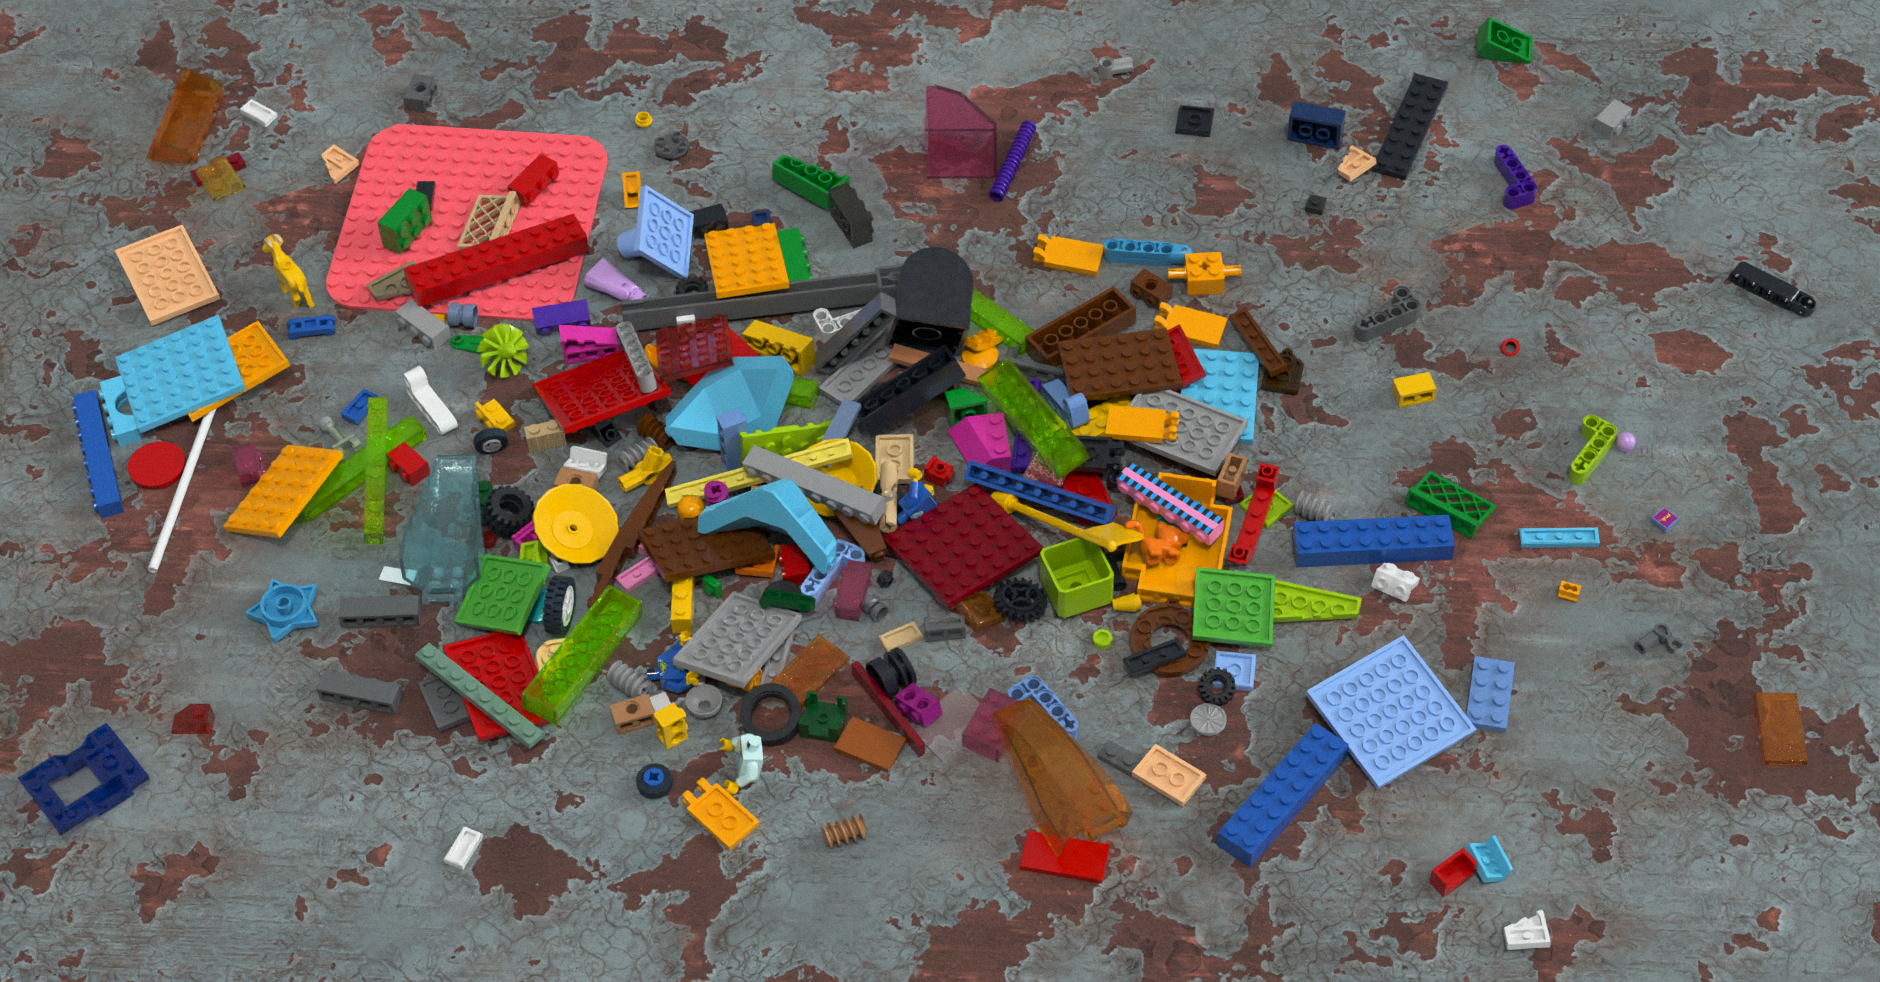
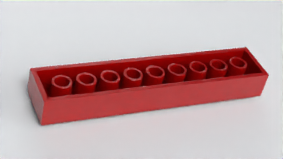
(496, 260)

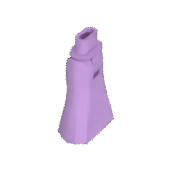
(610, 280)

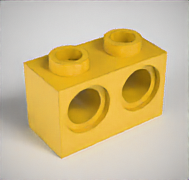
(671, 725)

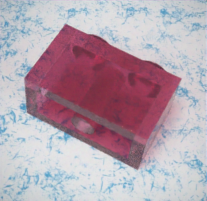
(248, 463)

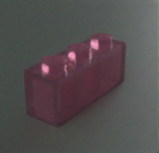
(852, 590)

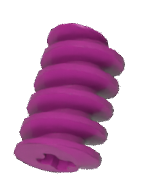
(715, 492)

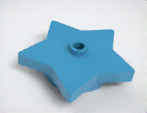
(285, 608)

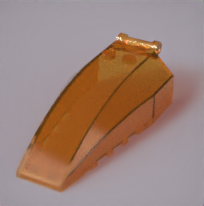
(1059, 776)

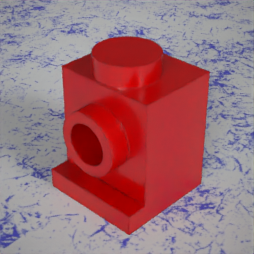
(939, 472)

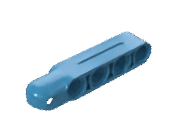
(1144, 252)

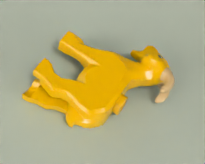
(287, 272)

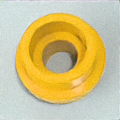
(643, 119)

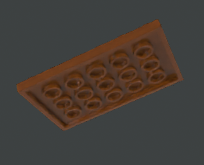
(1120, 364)
(684, 552)

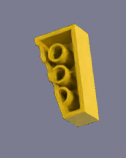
(776, 341)

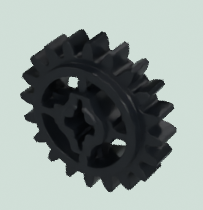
(1020, 604)

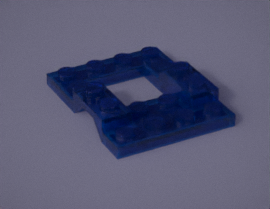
(108, 762)

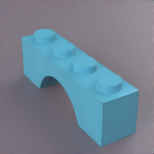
(123, 425)

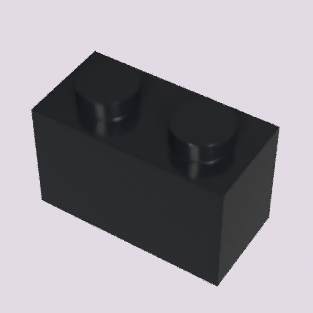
(709, 219)

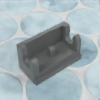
(945, 629)

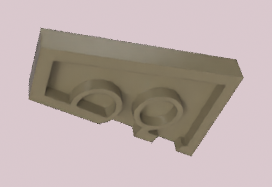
(390, 284)

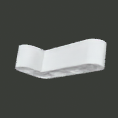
(828, 326)
(428, 401)

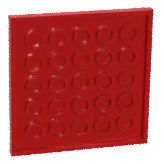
(595, 392)

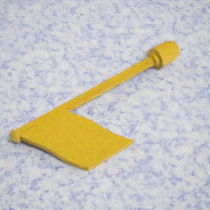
(1106, 535)

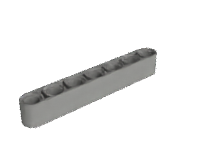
(636, 357)

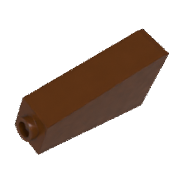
(866, 535)

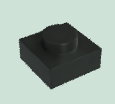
(1315, 204)

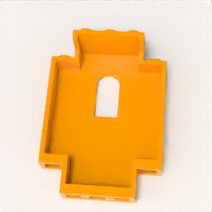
(1176, 579)

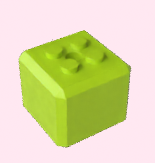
(1080, 566)

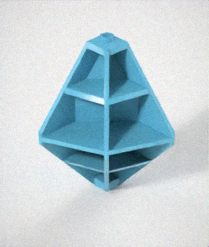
(752, 385)
(778, 508)

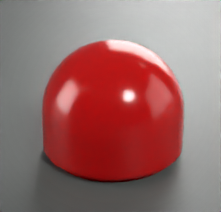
(1510, 341)

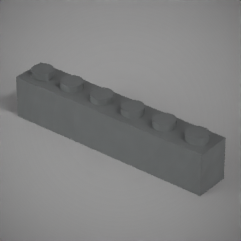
(855, 333)

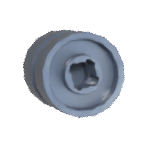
(460, 314)

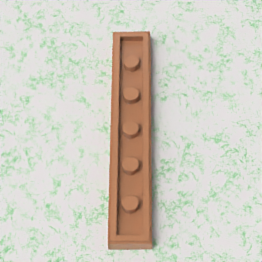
(909, 356)

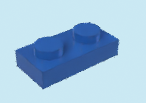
(358, 407)

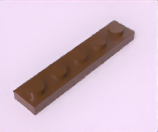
(1258, 342)

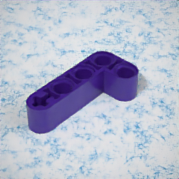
(1521, 185)

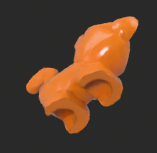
(1165, 546)

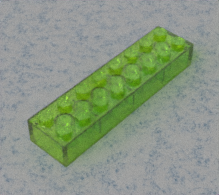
(1033, 418)
(582, 654)

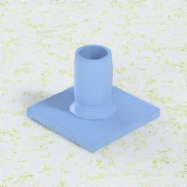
(661, 233)

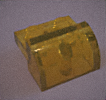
(220, 178)

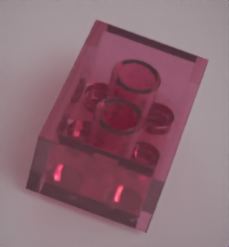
(982, 731)

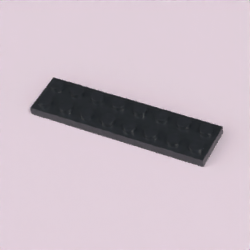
(1410, 126)

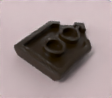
(1287, 381)

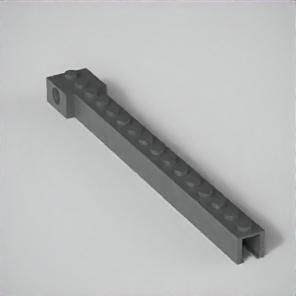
(801, 296)

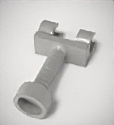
(327, 425)

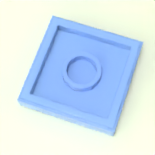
(1240, 666)

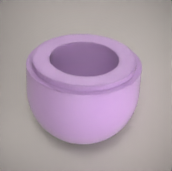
(1625, 442)

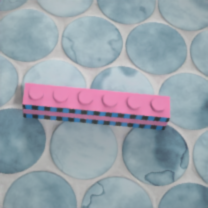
(1170, 503)

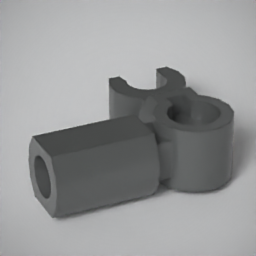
(1659, 634)

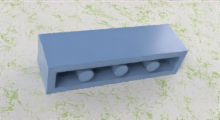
(729, 426)

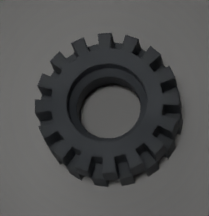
(691, 284)
(1212, 675)

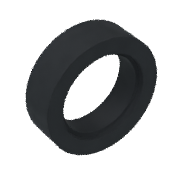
(765, 691)

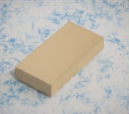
(901, 637)

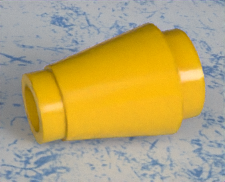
(1128, 603)

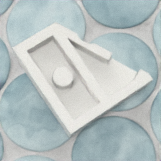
(1528, 933)

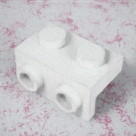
(587, 460)
(1394, 581)

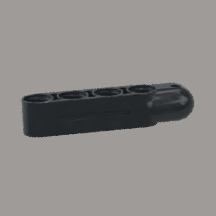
(1772, 289)

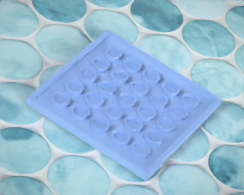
(1390, 712)

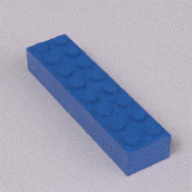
(1373, 541)
(1282, 795)

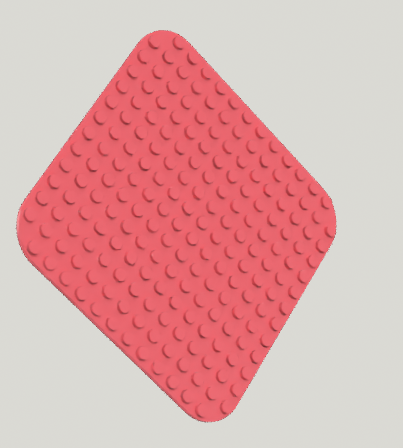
(464, 166)

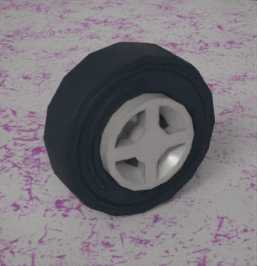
(490, 440)

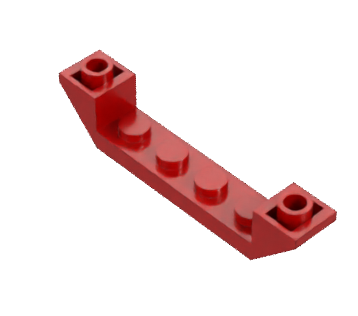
(1256, 515)

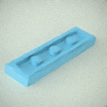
(1558, 537)

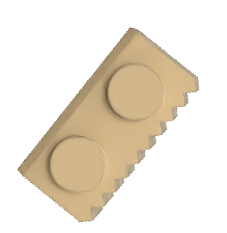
(544, 436)

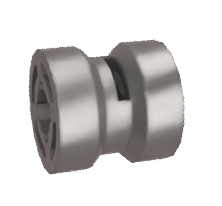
(874, 607)

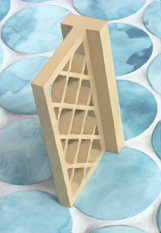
(501, 224)

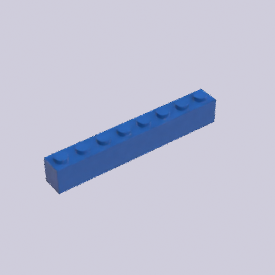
(97, 453)
(1040, 492)

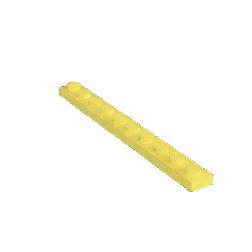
(739, 479)

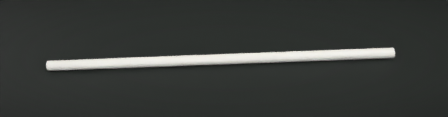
(180, 492)

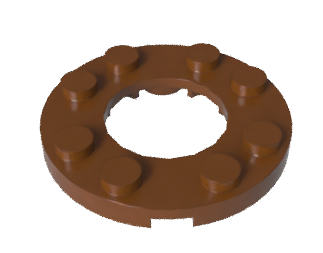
(1168, 615)

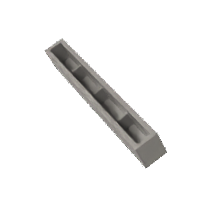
(816, 485)

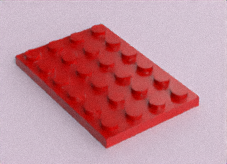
(501, 665)

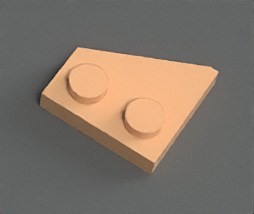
(338, 163)

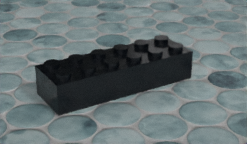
(909, 390)

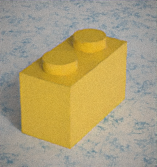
(1414, 389)

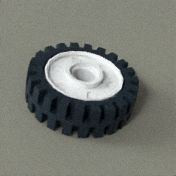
(559, 604)

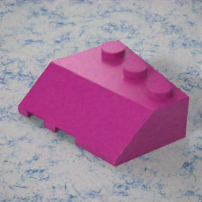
(983, 440)

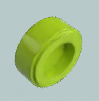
(1102, 639)

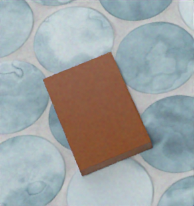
(870, 744)

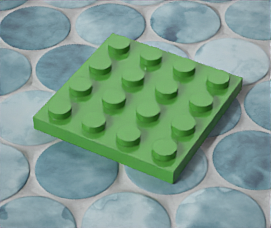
(503, 594)
(1233, 607)

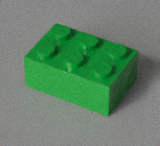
(404, 221)

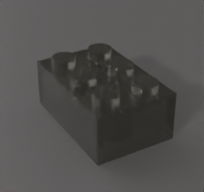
(851, 215)

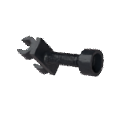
(1112, 558)

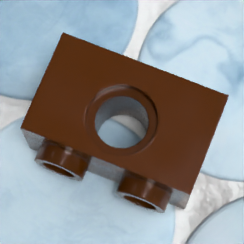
(1151, 289)

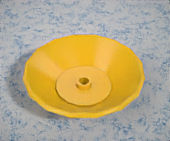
(859, 471)
(579, 509)

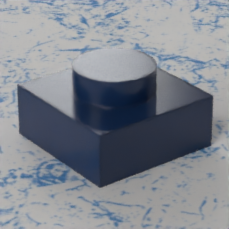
(760, 217)

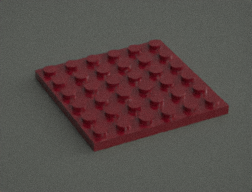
(963, 545)

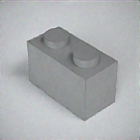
(1612, 119)

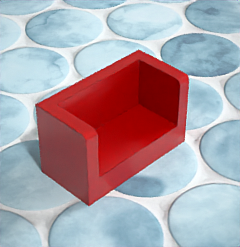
(1453, 872)

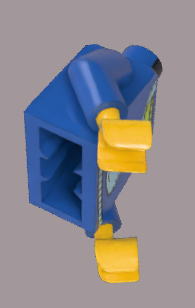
(917, 500)
(671, 676)

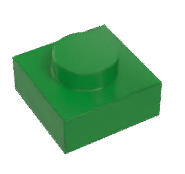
(712, 586)

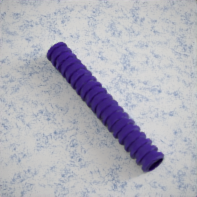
(1012, 160)

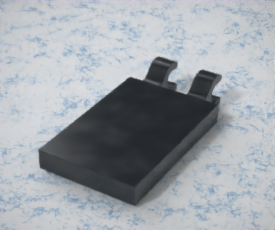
(1099, 452)

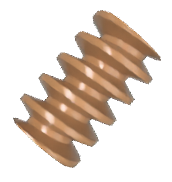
(843, 831)

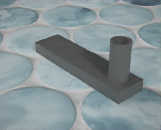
(1034, 370)

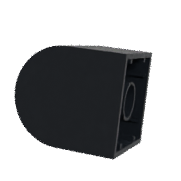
(932, 302)

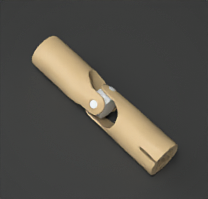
(889, 484)

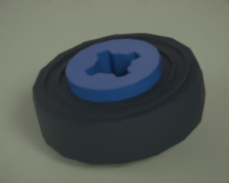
(651, 788)

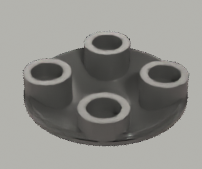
(671, 145)

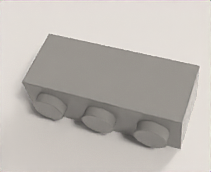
(422, 324)

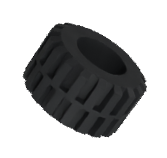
(510, 499)

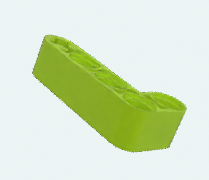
(1601, 439)

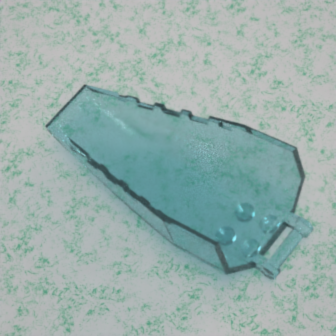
(445, 535)

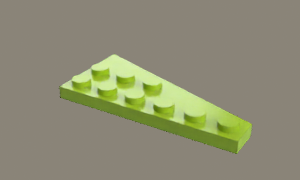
(783, 439)
(1306, 603)

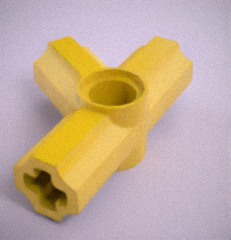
(645, 470)

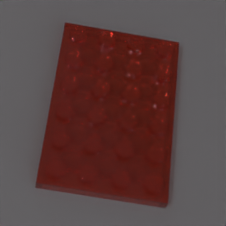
(693, 348)

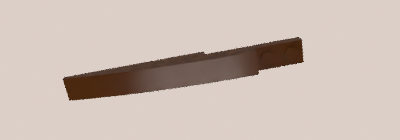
(626, 541)

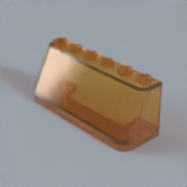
(186, 118)

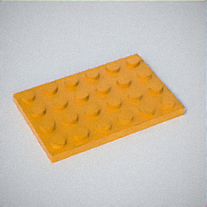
(746, 260)
(256, 359)
(283, 491)

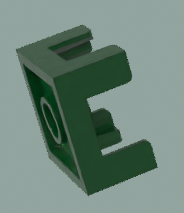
(823, 719)

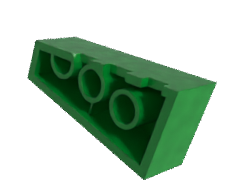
(806, 179)

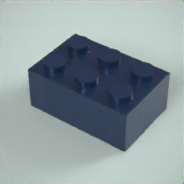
(1316, 125)

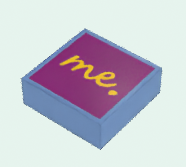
(1664, 519)

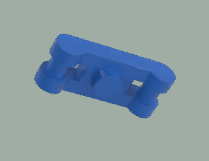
(311, 326)

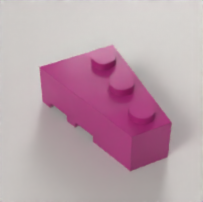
(587, 343)

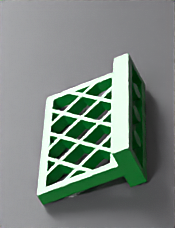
(1430, 505)

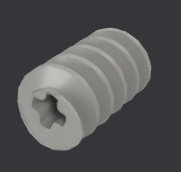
(635, 454)
(1314, 509)
(628, 680)

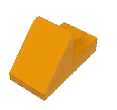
(631, 188)

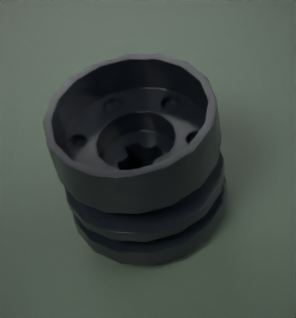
(892, 671)

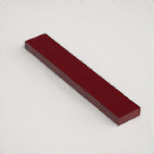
(888, 708)

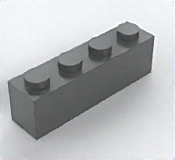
(380, 611)
(360, 692)

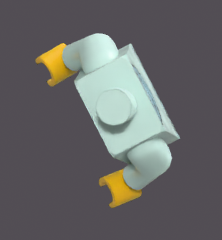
(747, 758)

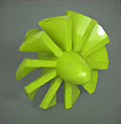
(502, 344)

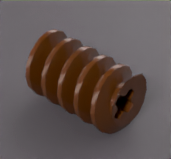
(650, 427)

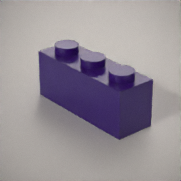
(569, 313)

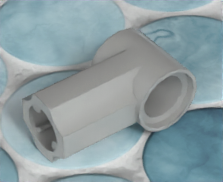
(1110, 66)

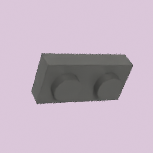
(1119, 758)

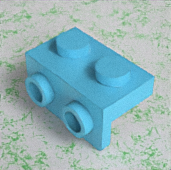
(1491, 860)

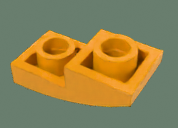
(983, 340)

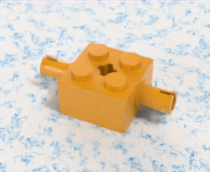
(1204, 273)

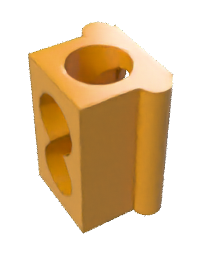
(1569, 591)

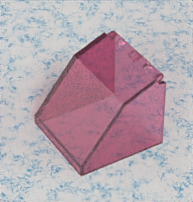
(961, 137)

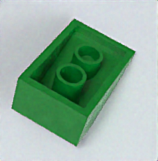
(1503, 43)

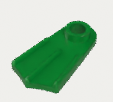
(467, 343)

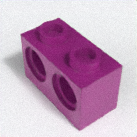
(918, 705)

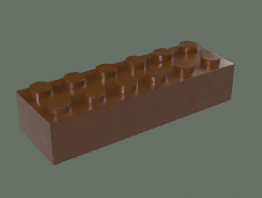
(1097, 317)

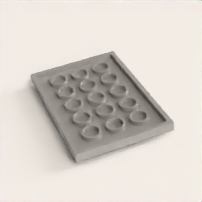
(1202, 432)
(737, 640)

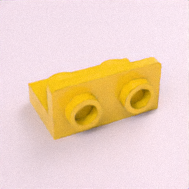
(493, 415)

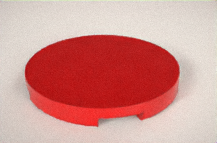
(156, 465)

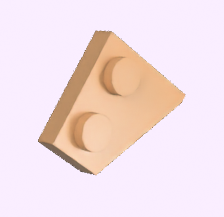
(1355, 163)

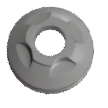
(703, 694)

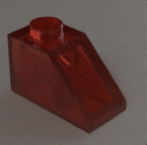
(194, 720)

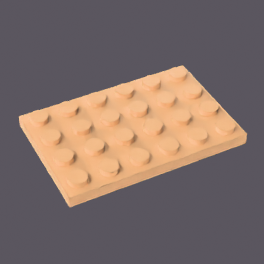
(167, 275)

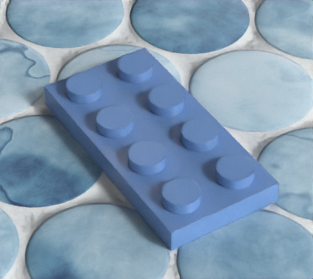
(1490, 693)

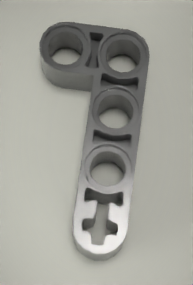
(1402, 312)

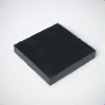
(1194, 121)

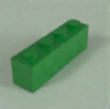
(794, 254)

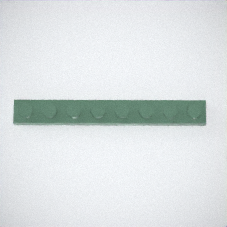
(479, 695)

